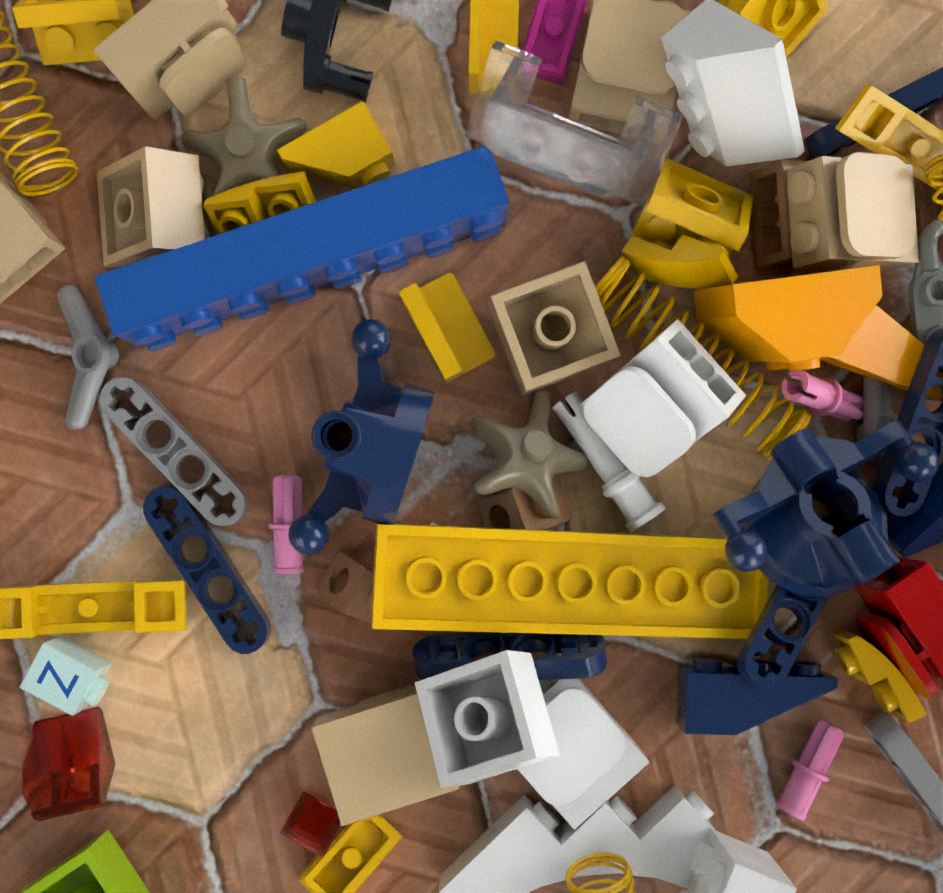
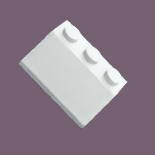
(733, 87)

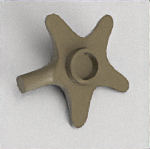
(243, 146)
(527, 456)

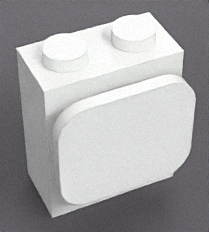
(661, 402)
(593, 751)

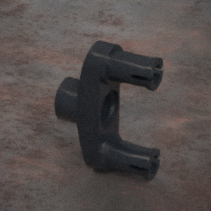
(315, 25)

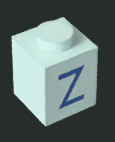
(67, 676)

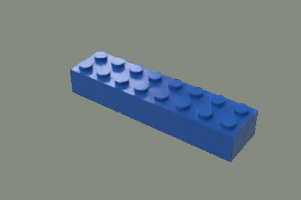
(306, 250)

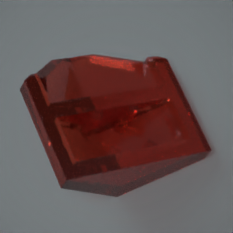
(68, 765)

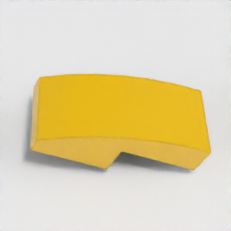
(258, 201)
(685, 265)
(871, 666)

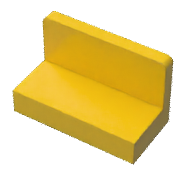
(489, 22)
(447, 326)

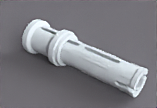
(620, 483)

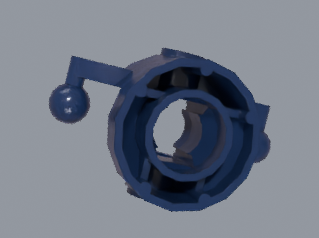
(383, 447)
(788, 538)

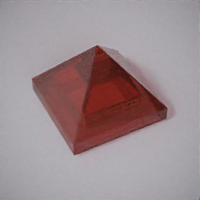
(312, 824)

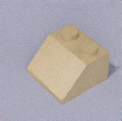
(149, 205)
(552, 328)

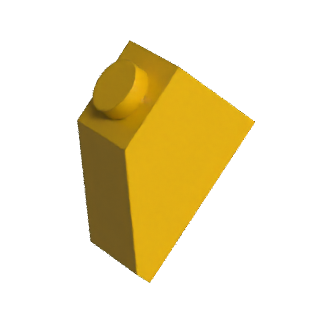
(342, 150)

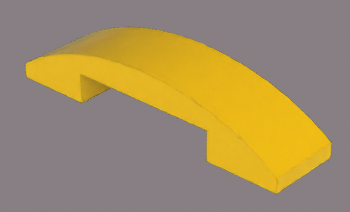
(892, 130)
(92, 608)

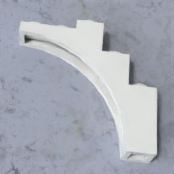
(529, 852)

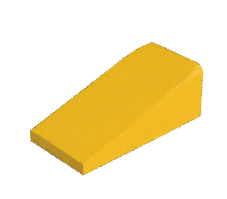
(350, 857)

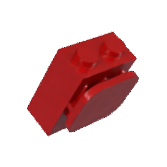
(907, 622)

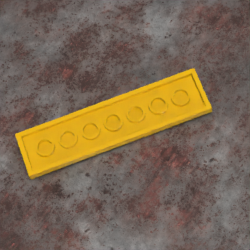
(560, 583)

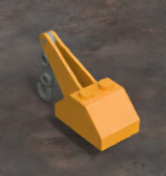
(832, 319)

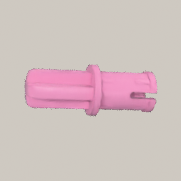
(822, 396)
(286, 508)
(810, 769)

